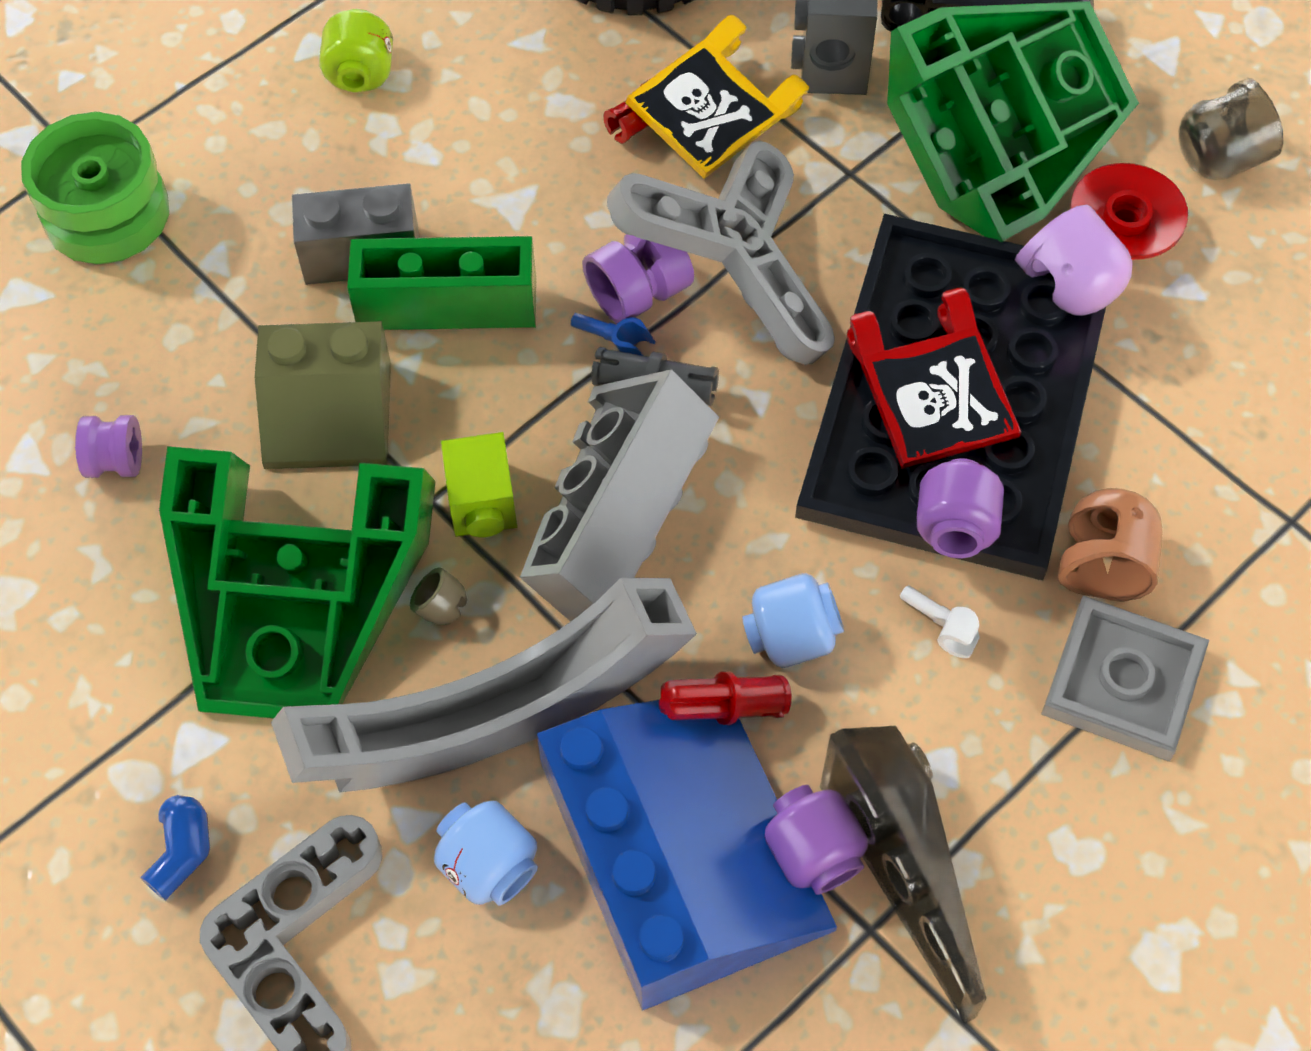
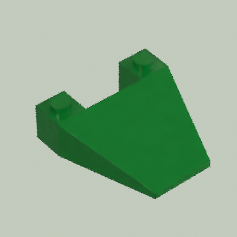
(282, 607)

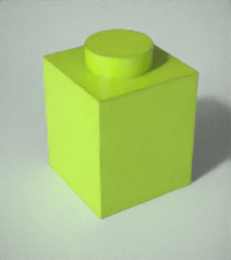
(479, 485)

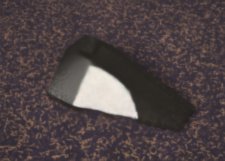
(908, 850)

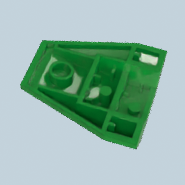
(1005, 106)

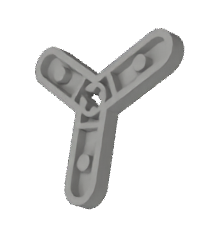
(738, 234)

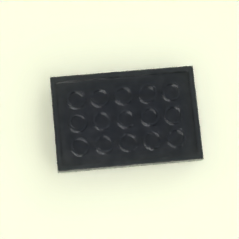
(1039, 358)

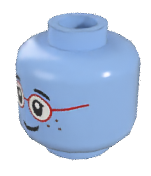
(485, 852)

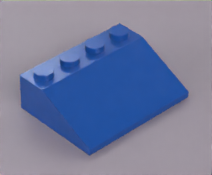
(677, 845)

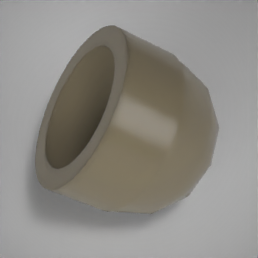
(438, 597)

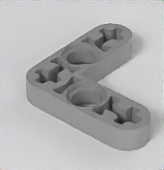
(265, 948)

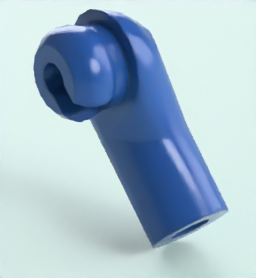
(185, 842)

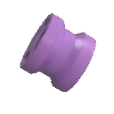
(108, 446)

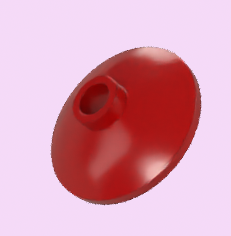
(1136, 205)

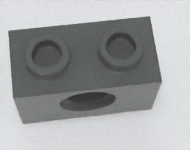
(835, 44)

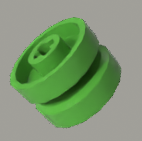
(95, 187)

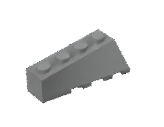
(618, 489)

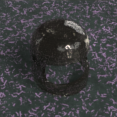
(1231, 132)

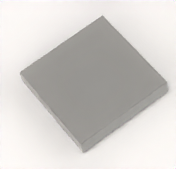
(1126, 678)

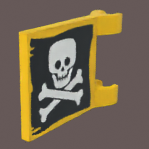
(708, 105)

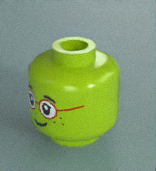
(358, 47)

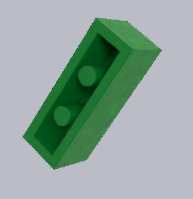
(443, 282)

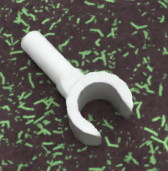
(959, 624)

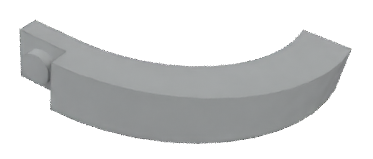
(496, 709)

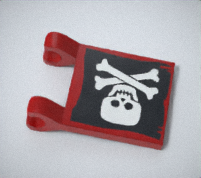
(936, 392)

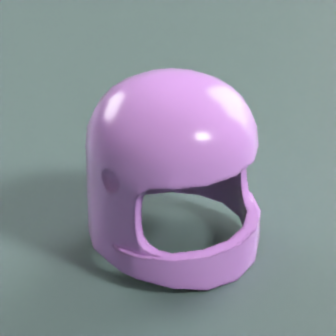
(1084, 259)

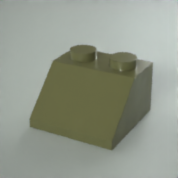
(323, 394)

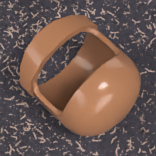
(1118, 526)

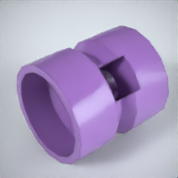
(633, 273)

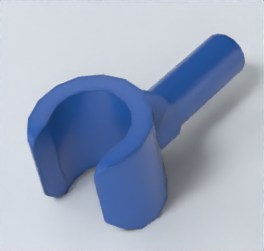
(623, 335)

